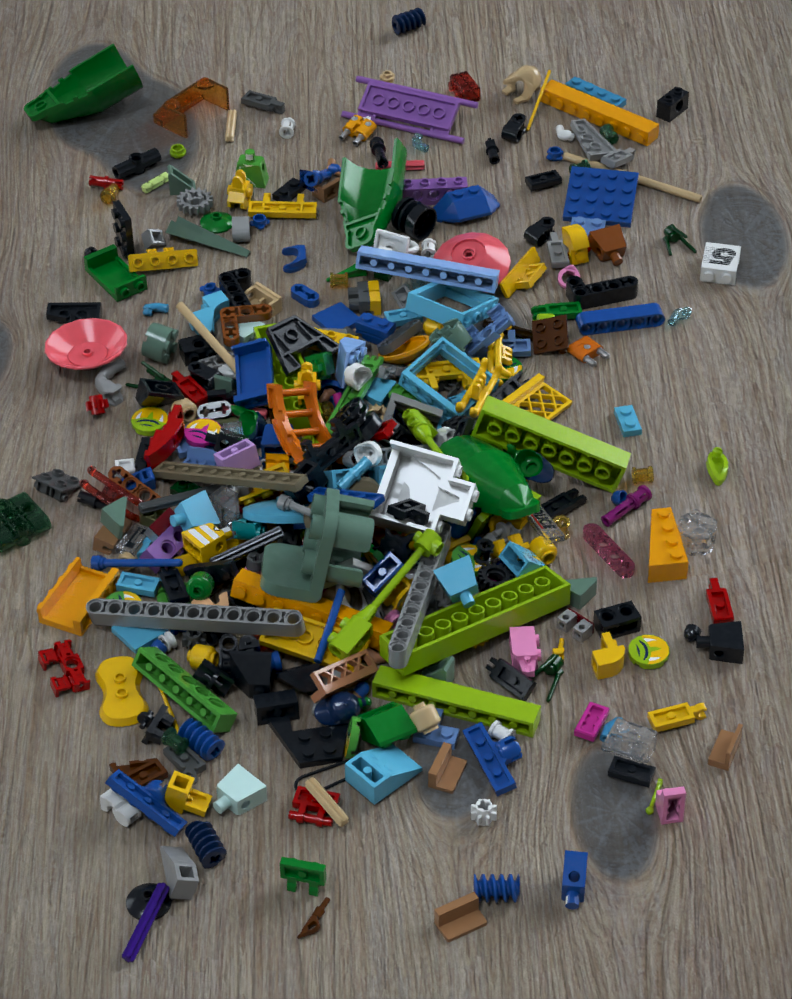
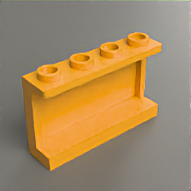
(67, 600)

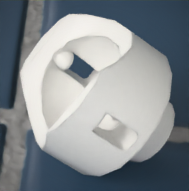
(357, 375)
(370, 450)

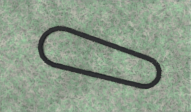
(320, 770)

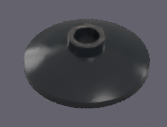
(138, 900)

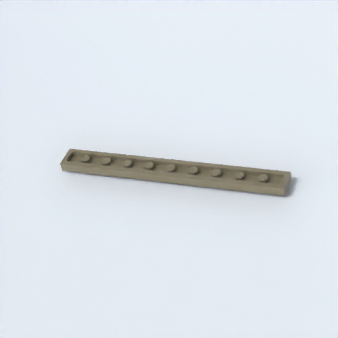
(231, 476)

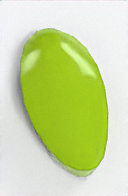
(717, 466)

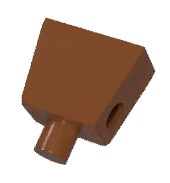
(608, 244)

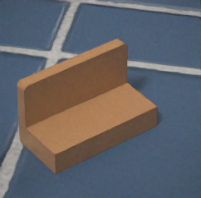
(725, 748)
(446, 770)
(459, 917)

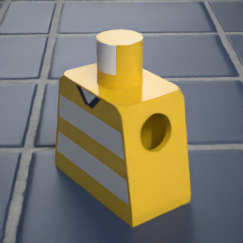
(205, 541)

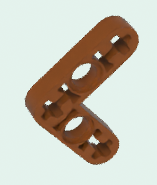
(233, 315)

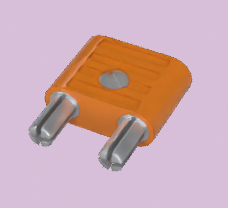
(586, 349)

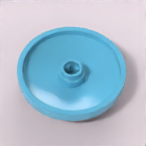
(269, 513)

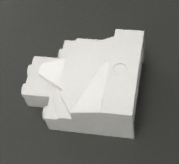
(426, 479)

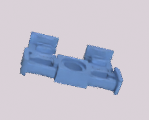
(492, 332)

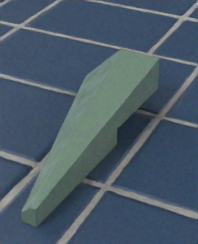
(190, 231)

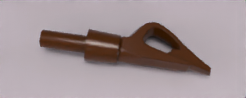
(313, 920)

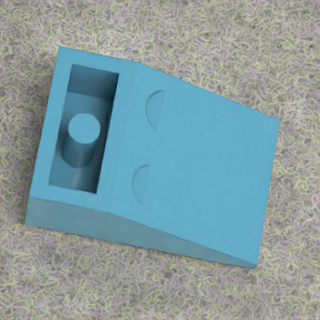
(380, 772)

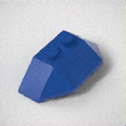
(466, 204)

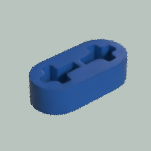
(305, 295)

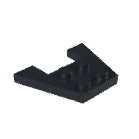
(293, 337)
(312, 745)

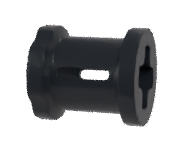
(484, 552)

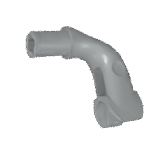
(105, 386)

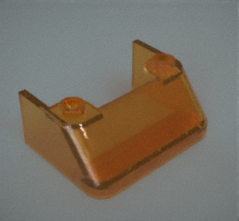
(171, 112)

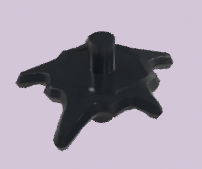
(397, 545)

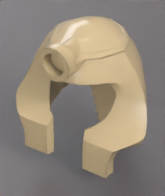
(532, 82)

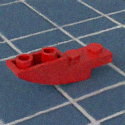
(166, 440)

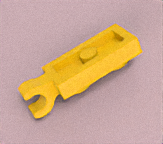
(676, 716)

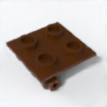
(550, 335)

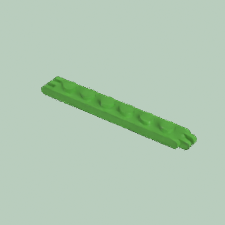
(350, 393)

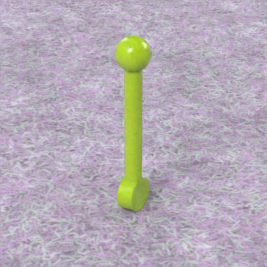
(650, 810)

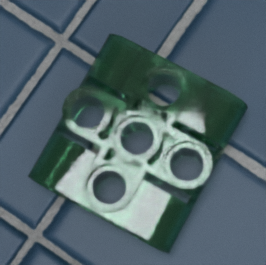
(20, 521)

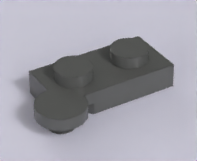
(187, 763)

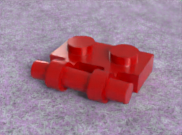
(305, 801)

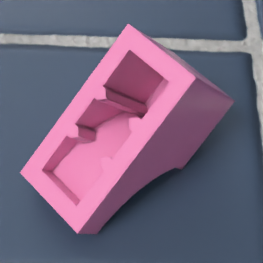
(670, 804)

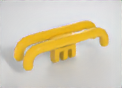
(499, 354)
(478, 390)

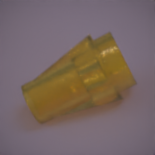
(109, 194)

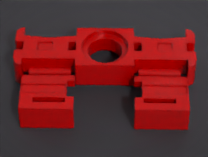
(72, 676)

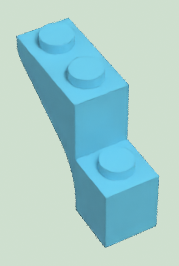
(211, 310)

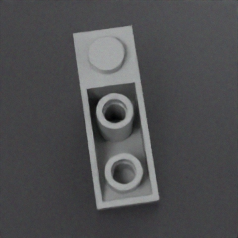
(179, 872)

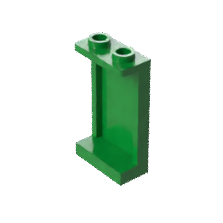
(114, 273)

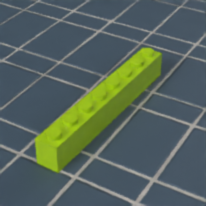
(456, 700)

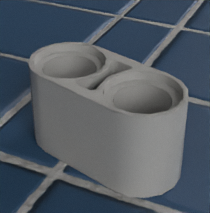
(240, 229)

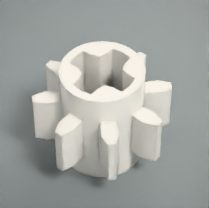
(483, 812)

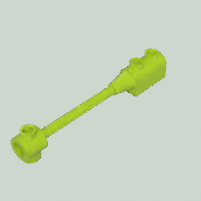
(424, 431)
(358, 628)

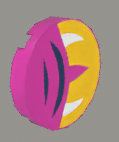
(196, 432)

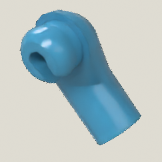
(155, 307)

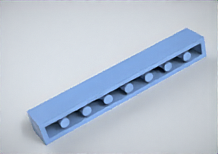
(427, 269)

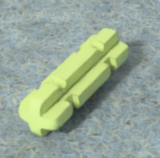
(155, 183)

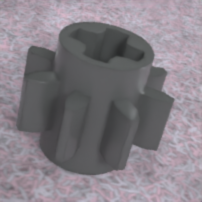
(191, 638)

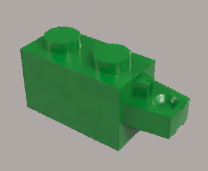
(322, 364)

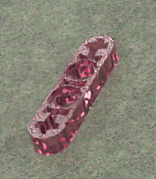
(605, 551)

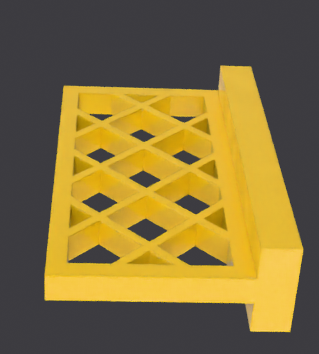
(532, 389)

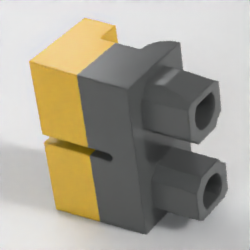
(365, 297)

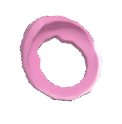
(571, 270)

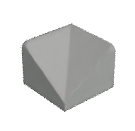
(153, 238)

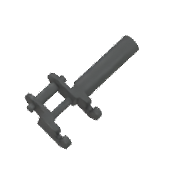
(444, 385)

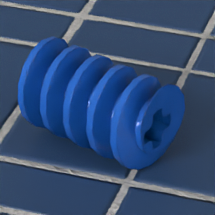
(201, 739)
(497, 887)

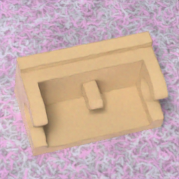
(263, 295)

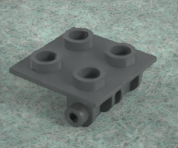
(56, 484)

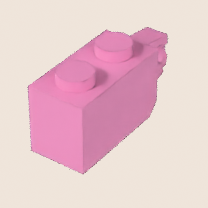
(523, 649)

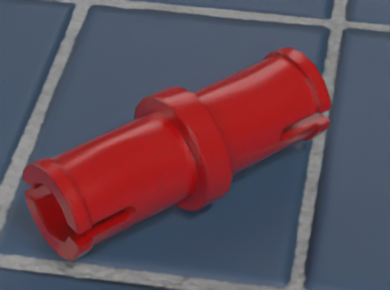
(105, 181)

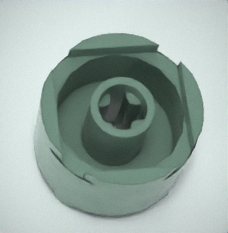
(454, 333)
(160, 343)

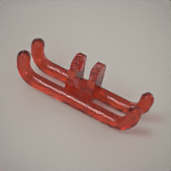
(110, 492)

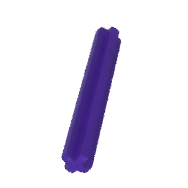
(145, 922)

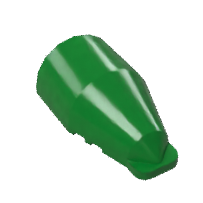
(87, 89)
(370, 197)
(496, 475)

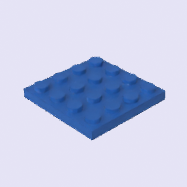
(601, 195)

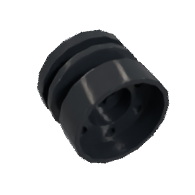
(414, 218)
(358, 412)

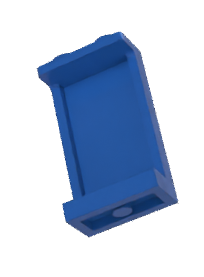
(253, 372)

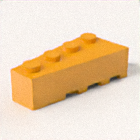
(666, 550)

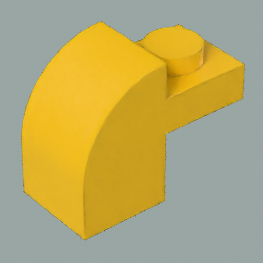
(577, 242)
(609, 659)
(182, 796)

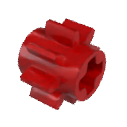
(97, 404)

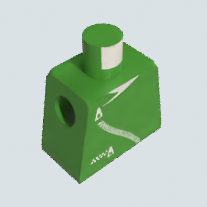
(254, 167)

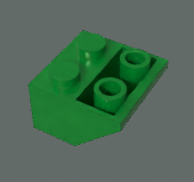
(386, 725)

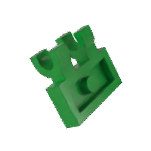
(303, 871)

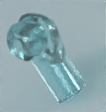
(417, 143)
(679, 314)

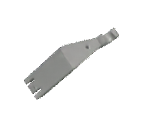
(402, 403)

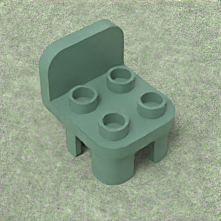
(336, 533)

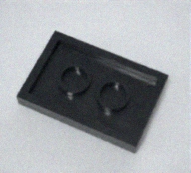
(123, 229)

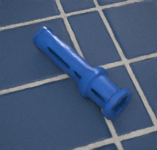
(316, 177)

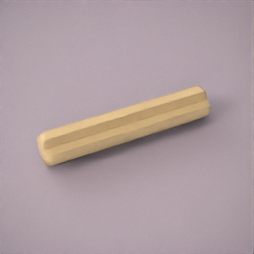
(230, 126)
(327, 802)

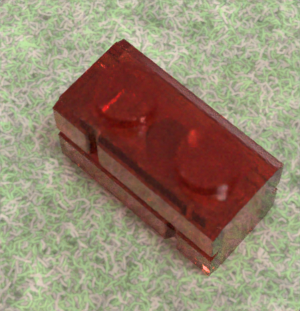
(464, 86)

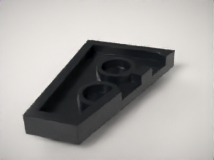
(73, 311)

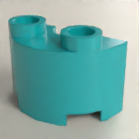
(247, 529)

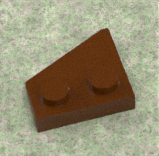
(142, 771)

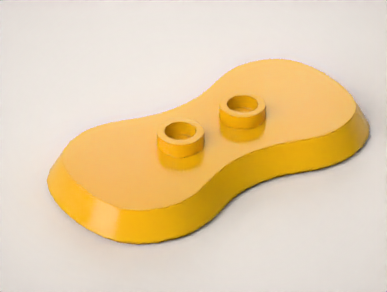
(120, 691)

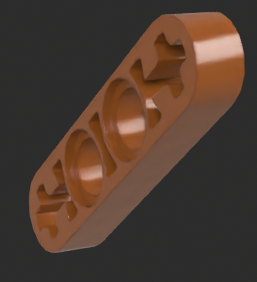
(128, 478)

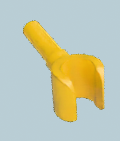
(560, 650)

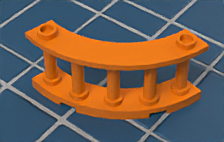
(281, 425)

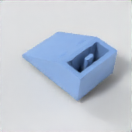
(349, 352)

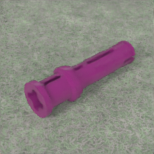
(632, 501)

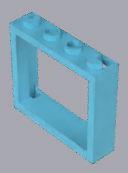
(423, 303)
(428, 395)

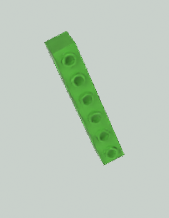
(184, 689)

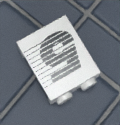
(720, 263)

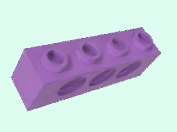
(432, 190)
(166, 542)

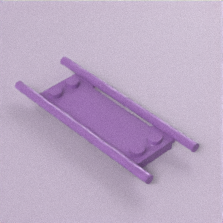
(411, 107)

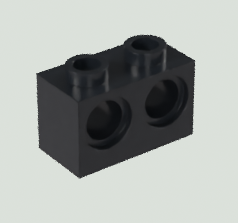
(617, 619)

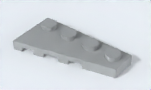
(590, 140)

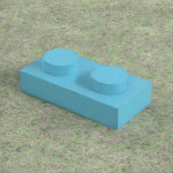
(401, 316)
(627, 421)
(138, 584)

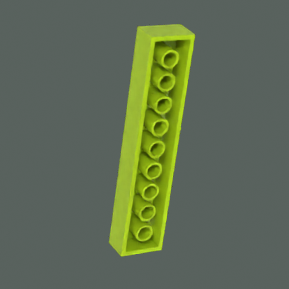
(493, 613)

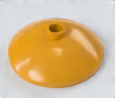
(408, 351)

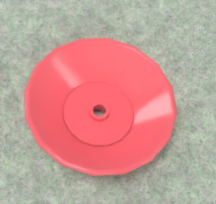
(483, 252)
(86, 344)

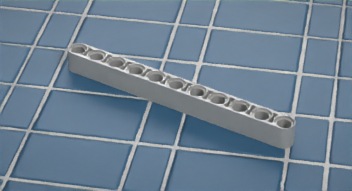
(416, 605)
(196, 617)

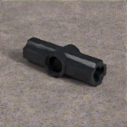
(136, 163)

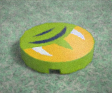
(148, 419)
(648, 651)

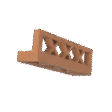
(360, 674)

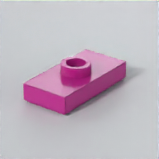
(591, 721)

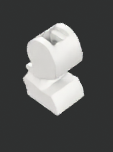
(122, 810)

